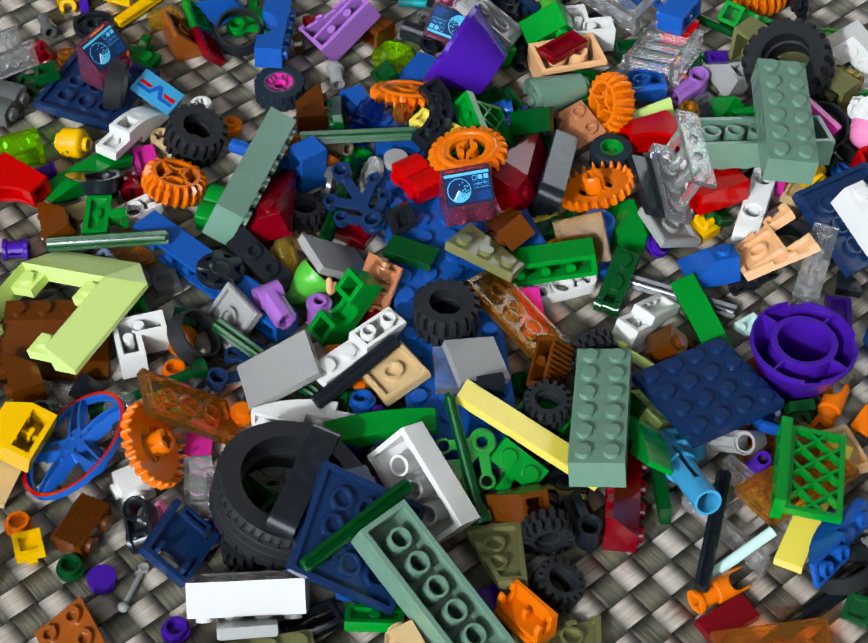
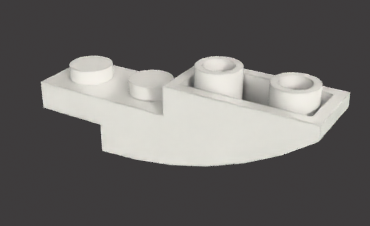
(128, 129)
(360, 342)
(296, 410)

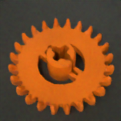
(397, 92)
(495, 149)
(594, 184)
(146, 449)

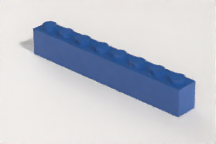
(184, 253)

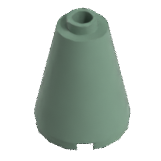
(555, 90)

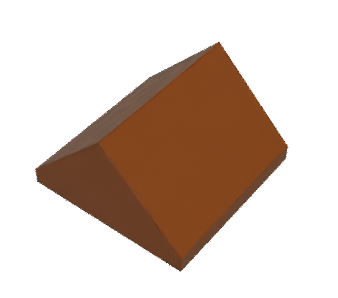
(178, 36)

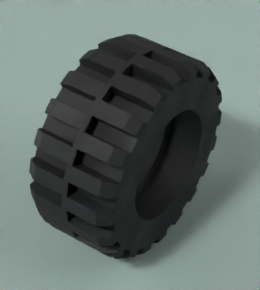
(793, 37)

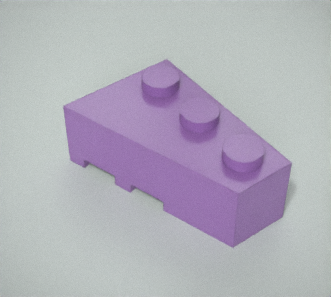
(340, 27)

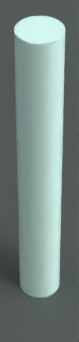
(744, 551)

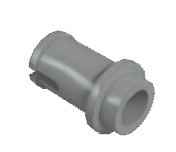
(335, 72)

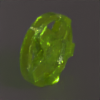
(394, 52)

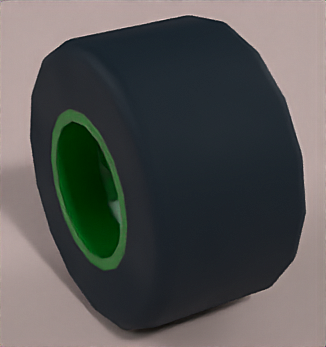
(610, 148)

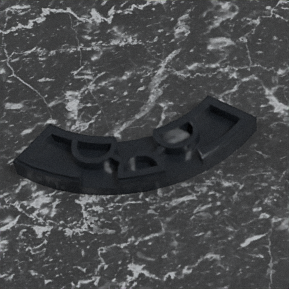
(439, 117)

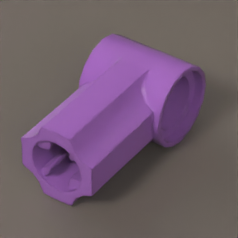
(692, 85)
(273, 301)

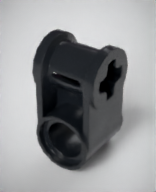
(138, 526)

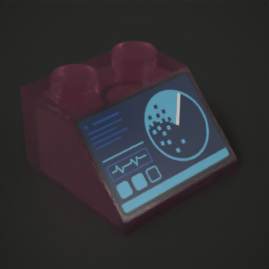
(443, 20)
(96, 52)
(466, 194)

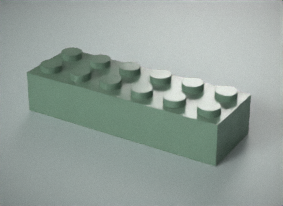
(784, 121)
(735, 145)
(250, 177)
(600, 418)
(426, 580)

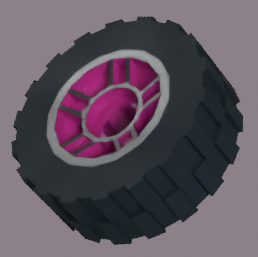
(279, 88)

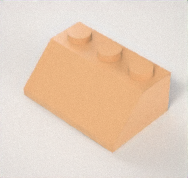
(587, 58)

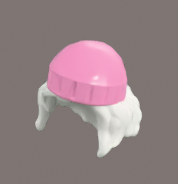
(858, 115)

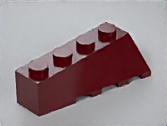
(625, 510)

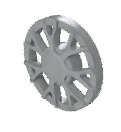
(370, 166)

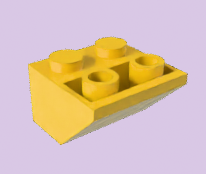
(24, 432)

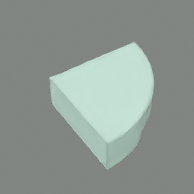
(745, 324)

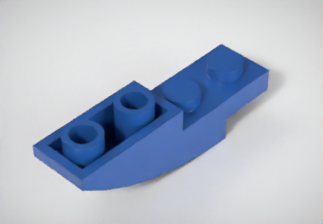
(831, 542)

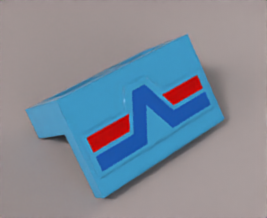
(157, 92)

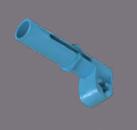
(688, 475)

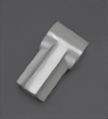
(737, 442)

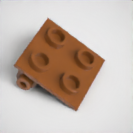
(71, 626)

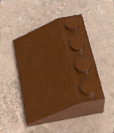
(28, 319)

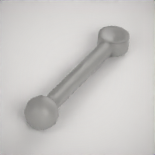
(143, 569)

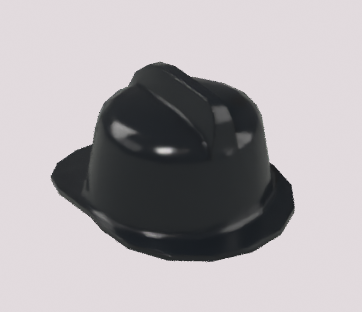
(98, 182)

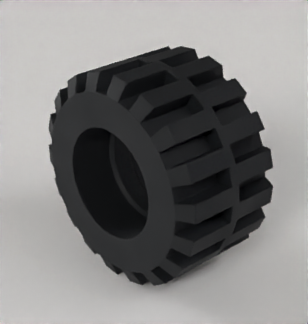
(200, 122)
(445, 297)

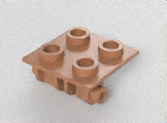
(580, 122)
(387, 276)

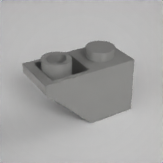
(727, 77)

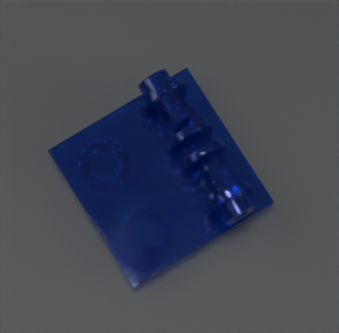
(367, 116)

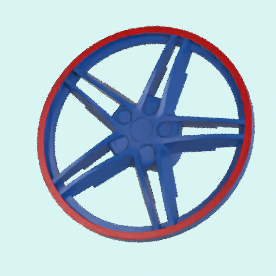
(78, 447)

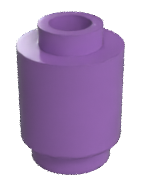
(315, 303)

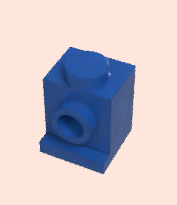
(351, 98)

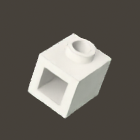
(128, 484)

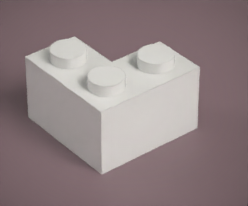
(601, 27)
(851, 46)
(137, 337)

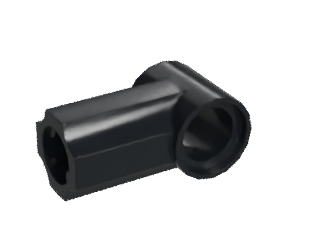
(414, 33)
(583, 521)

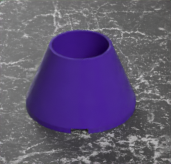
(470, 55)
(802, 349)

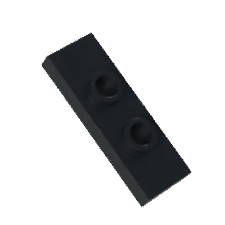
(259, 259)

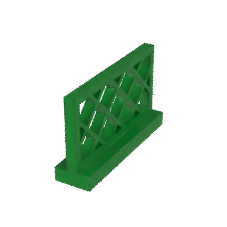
(473, 113)
(783, 473)

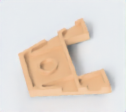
(765, 252)

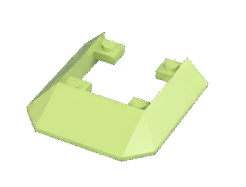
(105, 297)

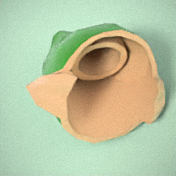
(307, 282)

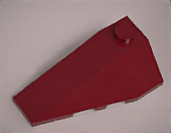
(519, 178)
(274, 211)

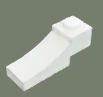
(644, 319)

